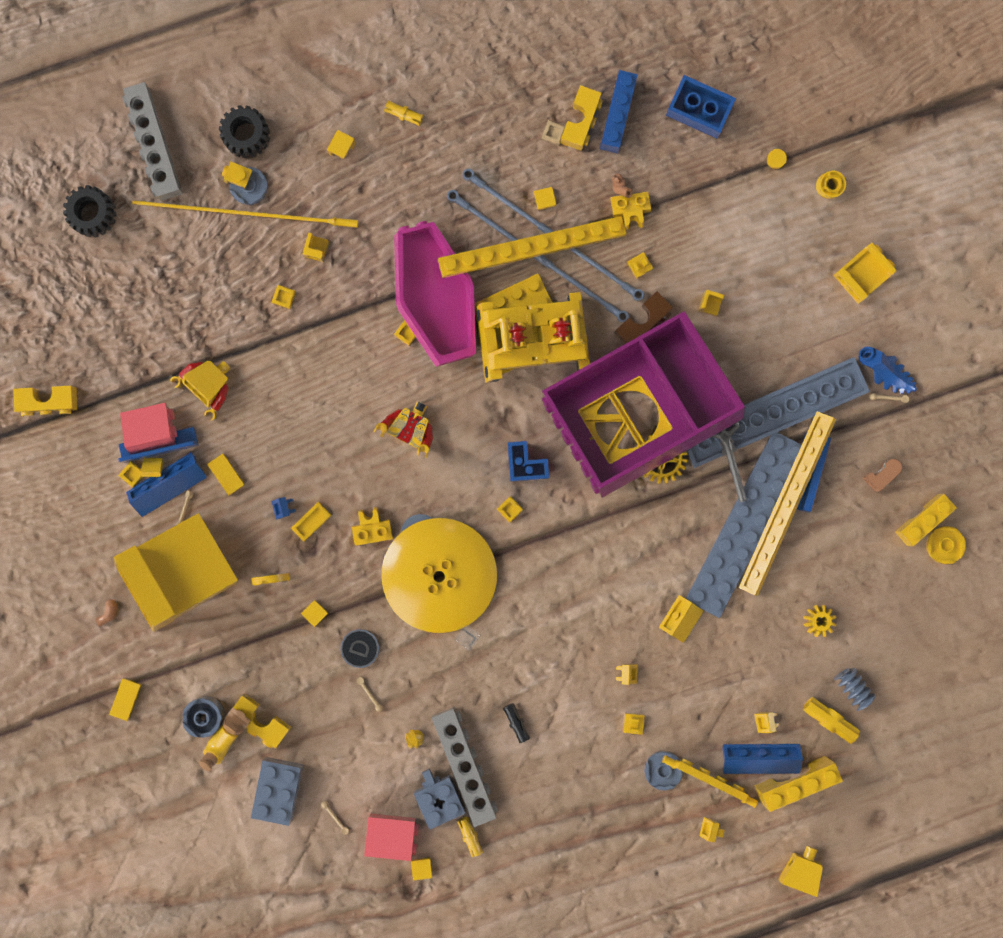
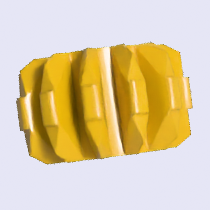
(827, 620)

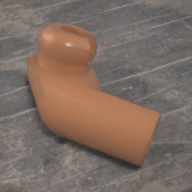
(619, 186)
(110, 612)

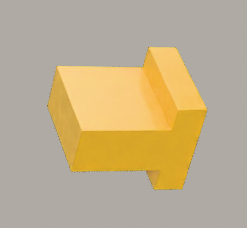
(175, 571)

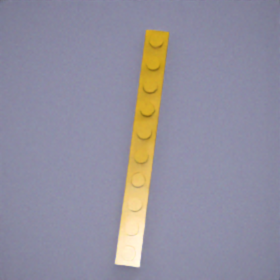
(531, 247)
(787, 503)

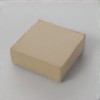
(553, 133)

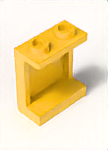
(865, 272)

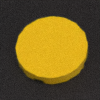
(946, 545)
(270, 579)

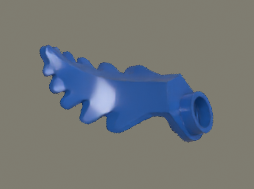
(887, 371)

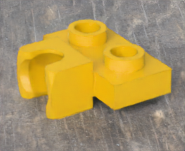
(631, 208)
(371, 529)

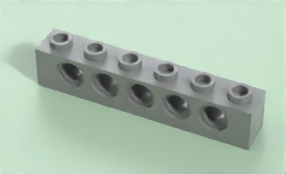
(141, 94)
(478, 814)

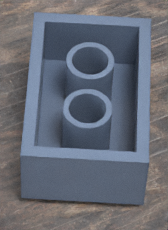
(277, 791)

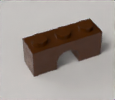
(656, 309)

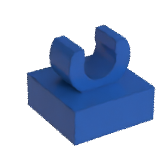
(281, 508)

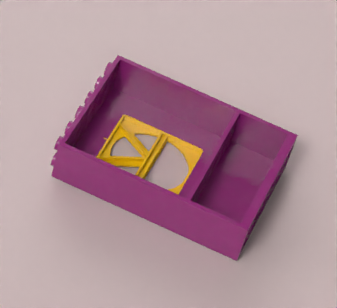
(669, 368)

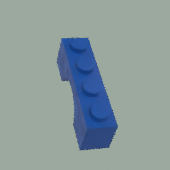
(618, 111)

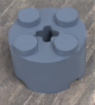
(193, 713)

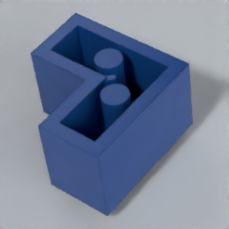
(523, 469)

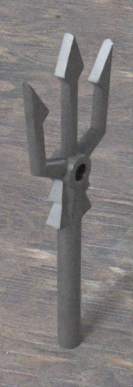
(728, 449)

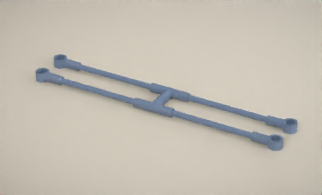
(543, 260)

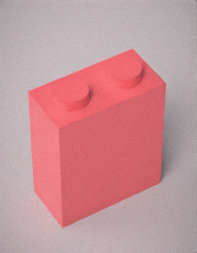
(148, 428)
(391, 837)

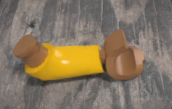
(223, 738)

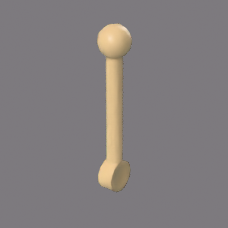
(904, 398)
(188, 495)
(360, 681)
(345, 830)

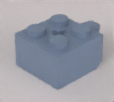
(444, 790)

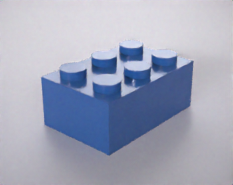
(700, 106)

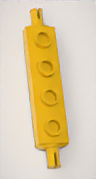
(718, 782)

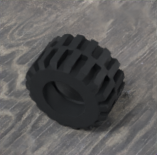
(237, 118)
(79, 200)

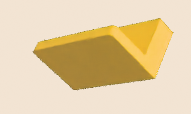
(681, 619)

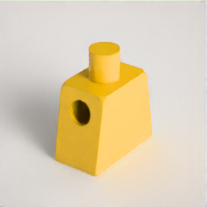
(803, 872)

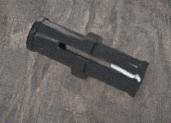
(516, 723)

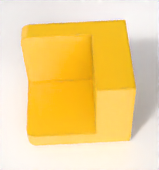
(341, 144)
(315, 247)
(711, 302)

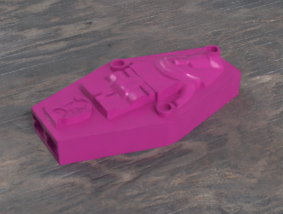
(434, 307)

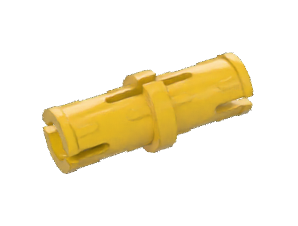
(403, 113)
(470, 836)

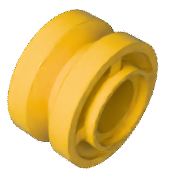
(839, 184)

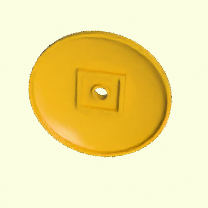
(435, 547)

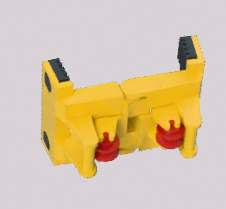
(517, 330)

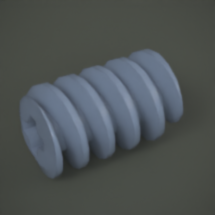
(855, 687)

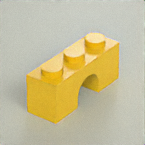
(576, 134)
(28, 401)
(933, 514)
(272, 733)

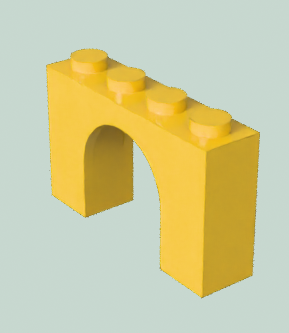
(822, 775)

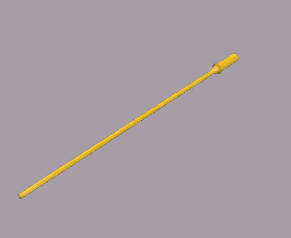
(334, 221)

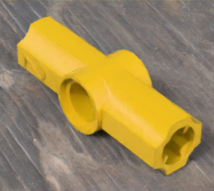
(831, 720)

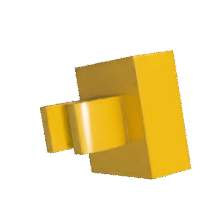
(640, 265)
(629, 673)
(765, 722)
(633, 723)
(710, 830)

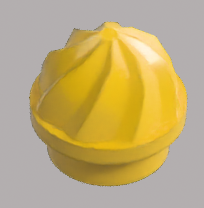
(414, 738)

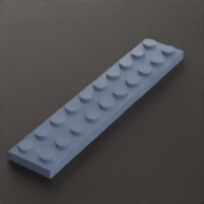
(788, 408)
(744, 526)

